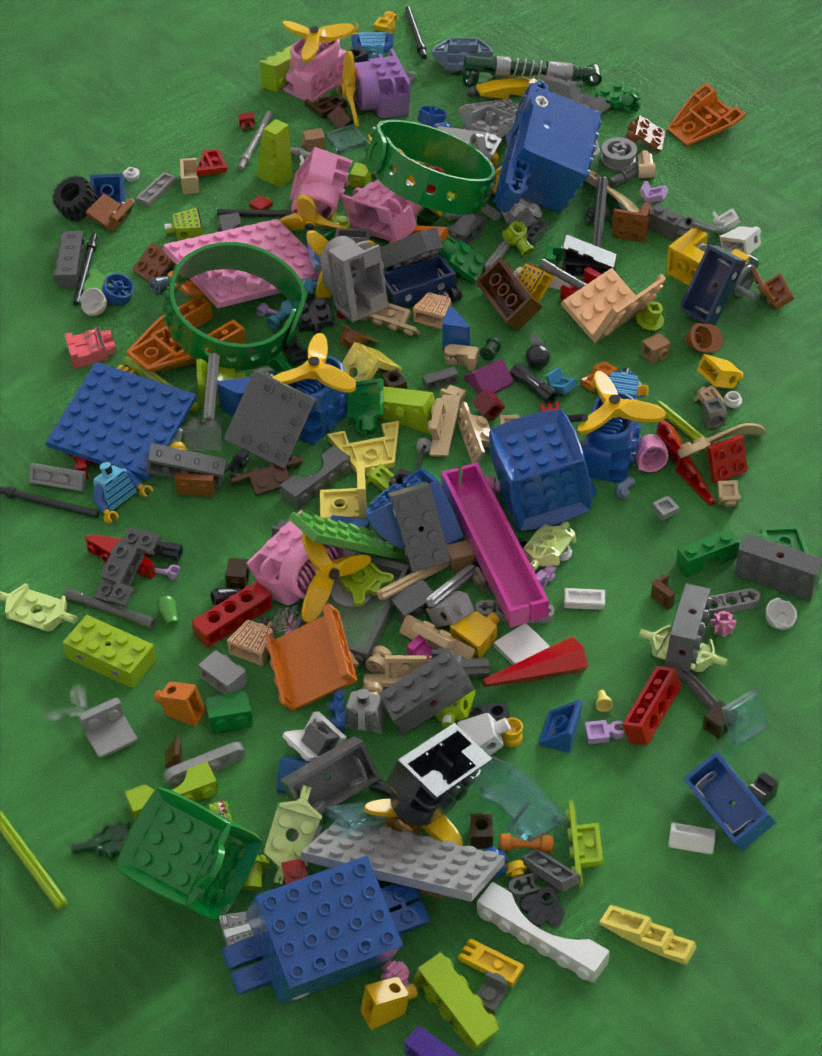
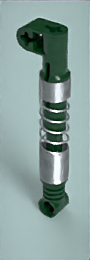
(506, 66)

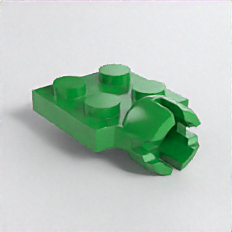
(621, 96)
(462, 258)
(366, 405)
(785, 535)

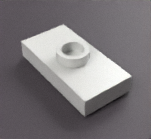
(584, 598)

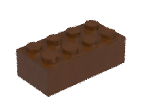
(508, 294)

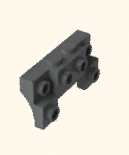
(123, 565)

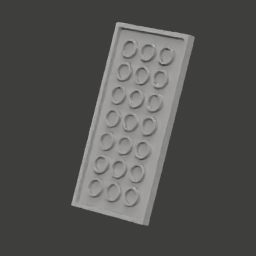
(408, 859)

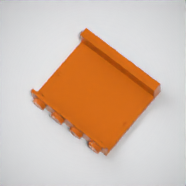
(311, 660)

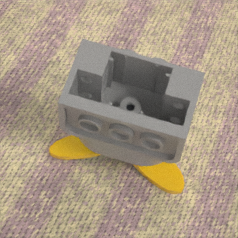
(350, 274)

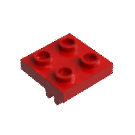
(727, 458)

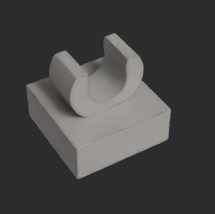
(665, 508)

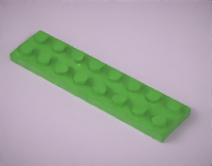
(345, 535)

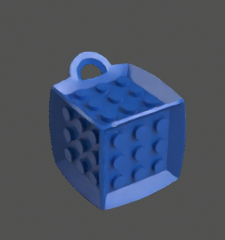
(541, 469)

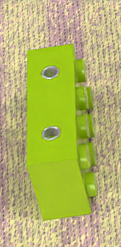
(123, 661)

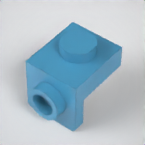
(562, 384)

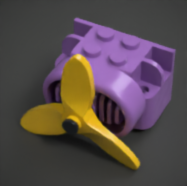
(375, 86)

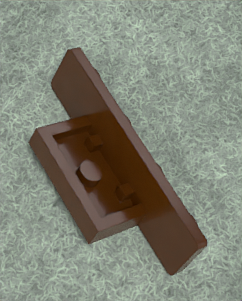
(268, 478)

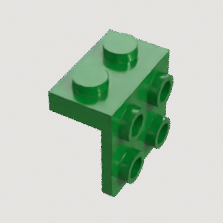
(229, 712)

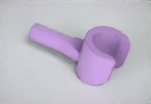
(263, 309)
(172, 572)

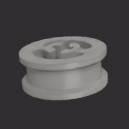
(622, 155)

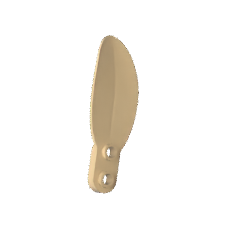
(621, 199)
(747, 429)

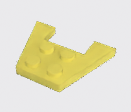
(371, 451)

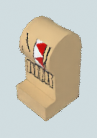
(461, 355)

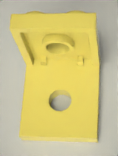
(366, 362)
(352, 498)

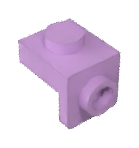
(654, 194)

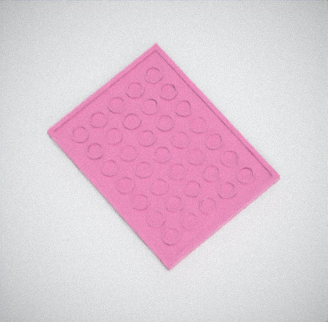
(233, 286)

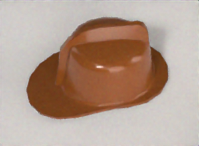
(350, 336)
(704, 338)

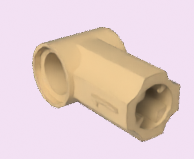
(646, 167)

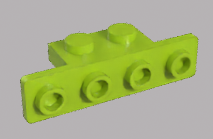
(586, 843)

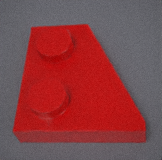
(211, 163)

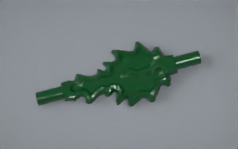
(107, 842)

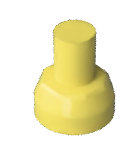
(603, 702)

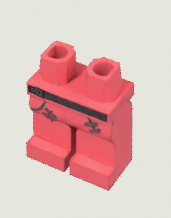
(90, 347)

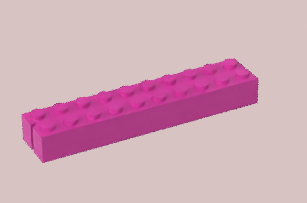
(495, 545)

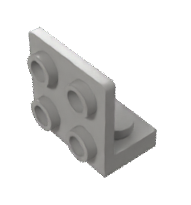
(107, 728)

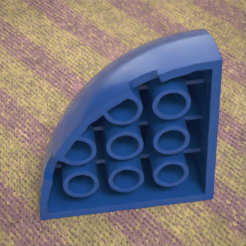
(383, 520)

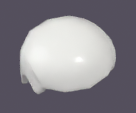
(93, 302)
(780, 614)

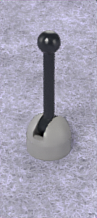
(420, 447)

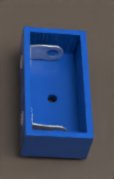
(716, 788)

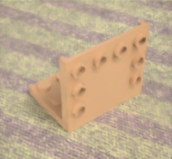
(608, 304)

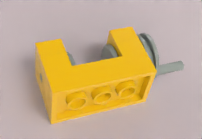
(687, 253)

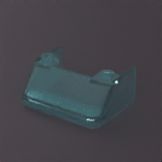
(521, 798)

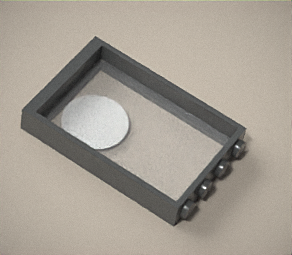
(363, 624)

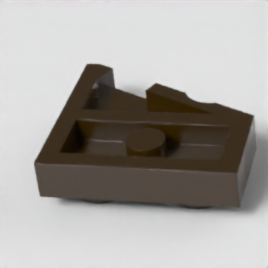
(325, 105)

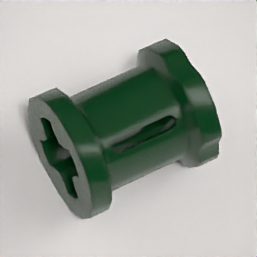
(489, 347)

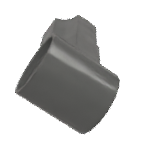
(475, 667)

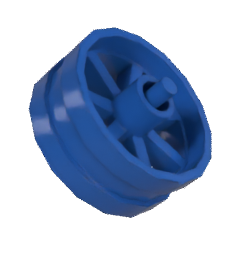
(430, 115)
(119, 286)

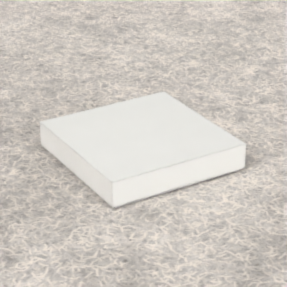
(520, 644)

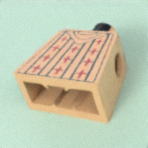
(432, 309)
(250, 641)

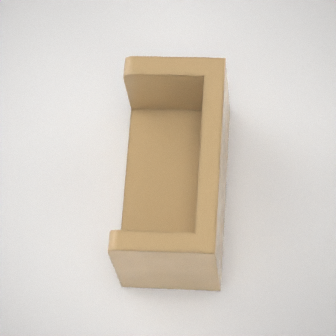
(189, 179)

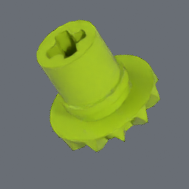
(651, 317)
(254, 879)

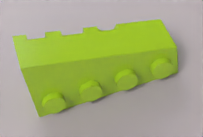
(274, 70)
(275, 154)
(408, 407)
(456, 1001)

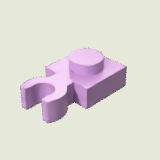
(546, 576)
(601, 732)

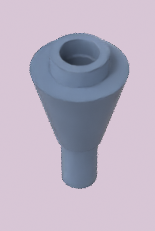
(157, 284)

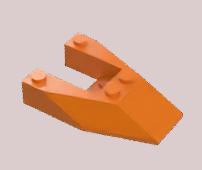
(158, 350)

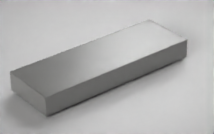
(156, 189)
(57, 477)

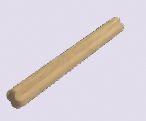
(408, 580)

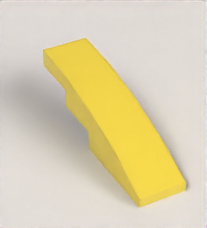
(650, 936)

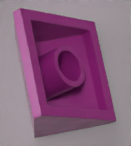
(491, 377)

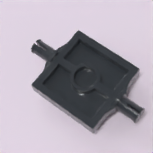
(316, 315)

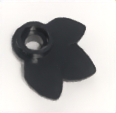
(542, 911)

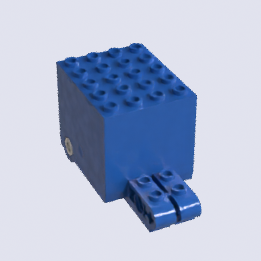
(547, 150)
(322, 931)

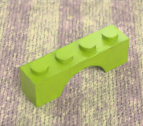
(197, 785)

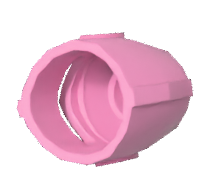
(651, 453)

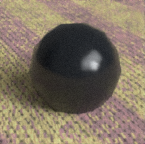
(537, 356)

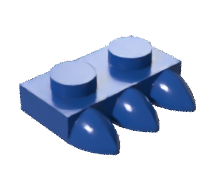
(337, 707)

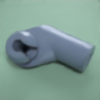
(622, 487)

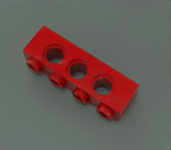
(231, 614)
(652, 705)

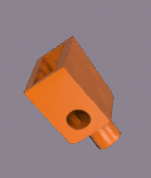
(181, 702)

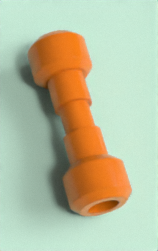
(507, 843)

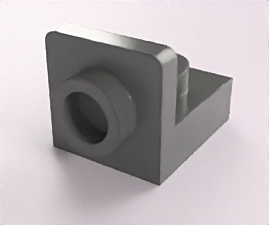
(493, 991)

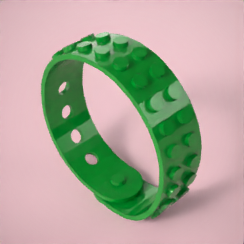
(469, 169)
(241, 258)

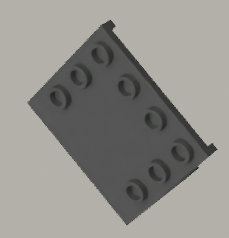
(269, 417)

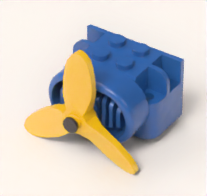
(325, 381)
(614, 430)

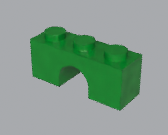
(693, 556)

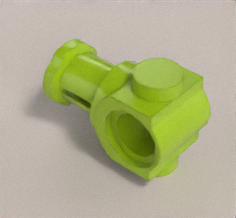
(517, 236)

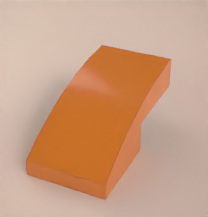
(604, 367)

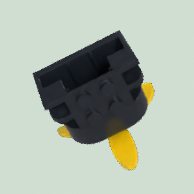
(431, 782)

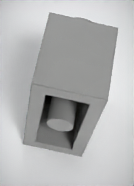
(222, 673)

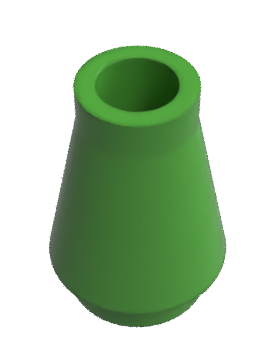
(168, 610)

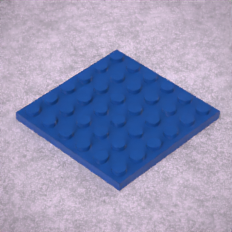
(119, 417)

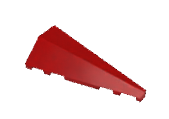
(685, 466)
(560, 659)

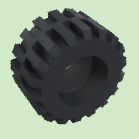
(74, 197)

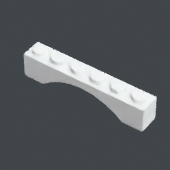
(580, 956)

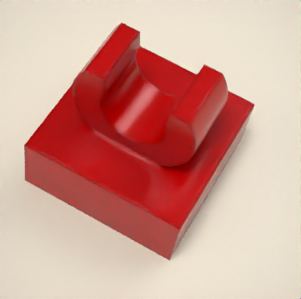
(246, 119)

